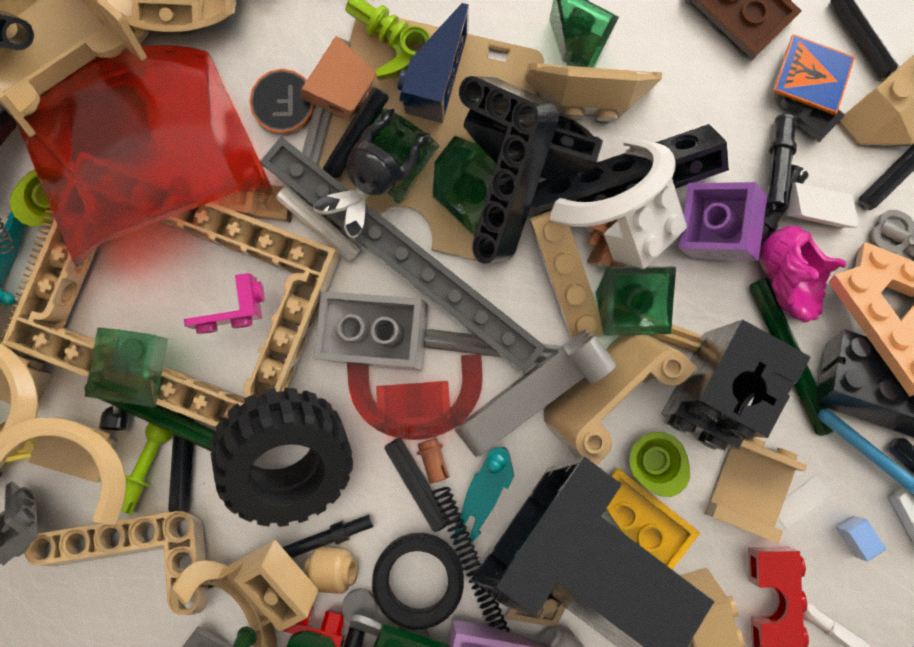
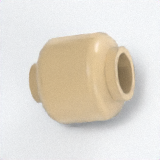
(331, 570)

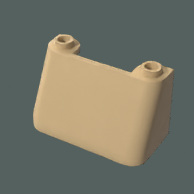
(578, 411)

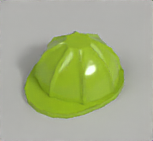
(29, 201)
(660, 464)

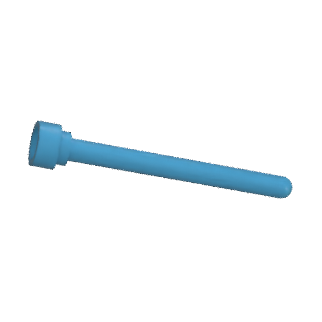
(867, 449)

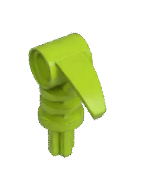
(388, 28)

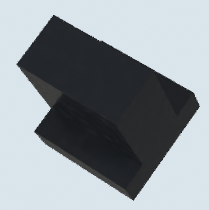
(588, 565)

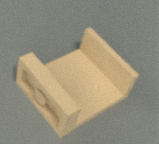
(753, 488)

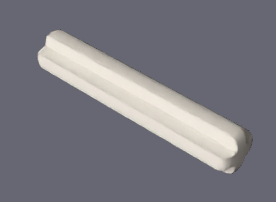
(318, 223)

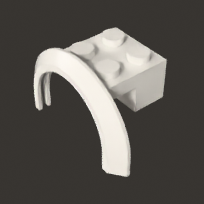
(646, 214)

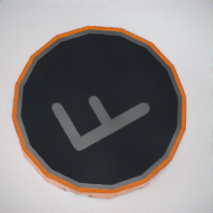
(277, 102)

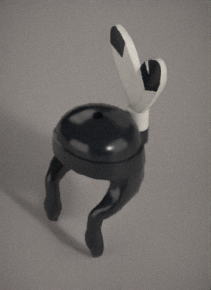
(372, 173)

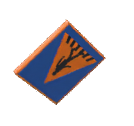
(814, 74)

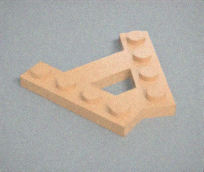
(862, 296)

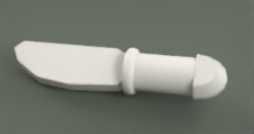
(832, 628)

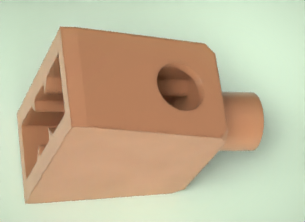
(338, 80)

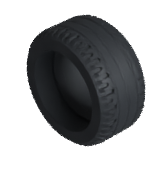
(417, 617)

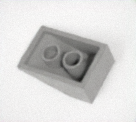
(371, 330)

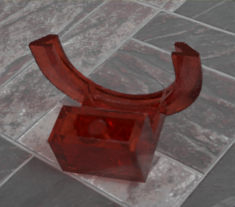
(415, 409)

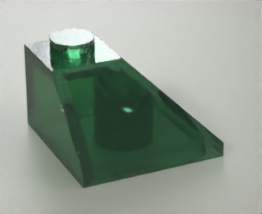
(581, 31)
(463, 181)
(126, 366)

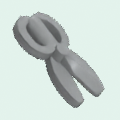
(904, 237)

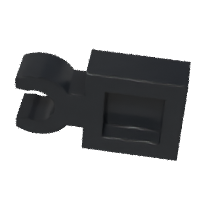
(812, 120)

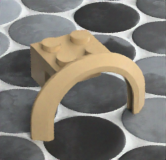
(21, 385)
(74, 451)
(264, 585)

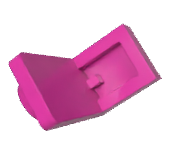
(249, 294)

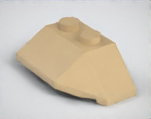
(590, 90)
(886, 112)

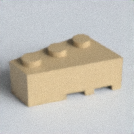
(719, 624)

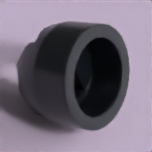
(112, 421)

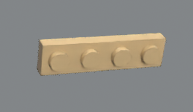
(567, 275)

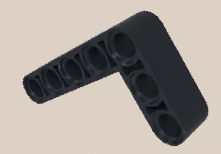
(507, 204)

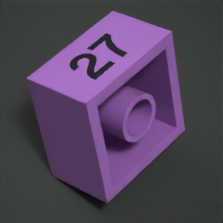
(723, 221)

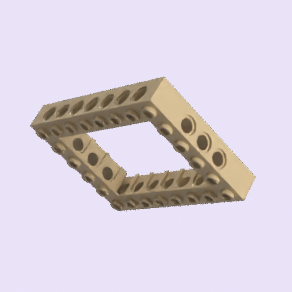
(56, 281)

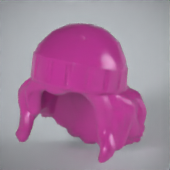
(797, 271)

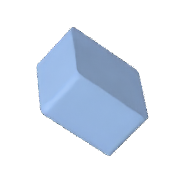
(861, 538)

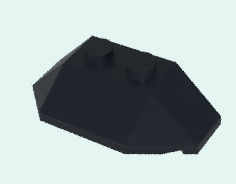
(570, 151)

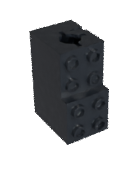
(732, 369)

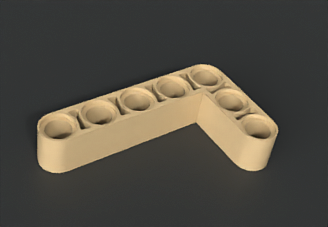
(131, 541)

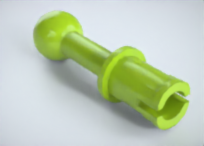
(134, 484)

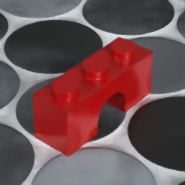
(781, 570)

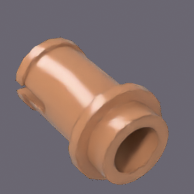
(433, 460)

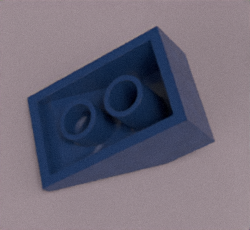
(433, 69)

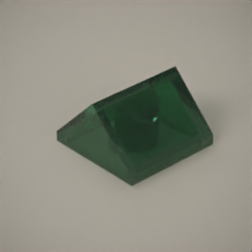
(636, 300)

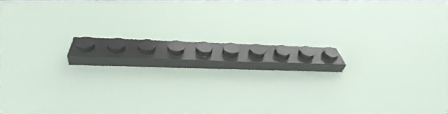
(410, 260)

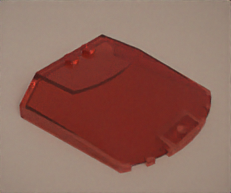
(138, 144)

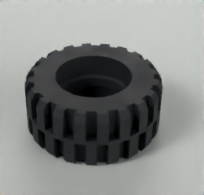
(286, 492)

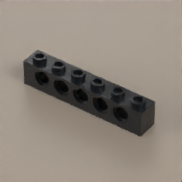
(696, 153)

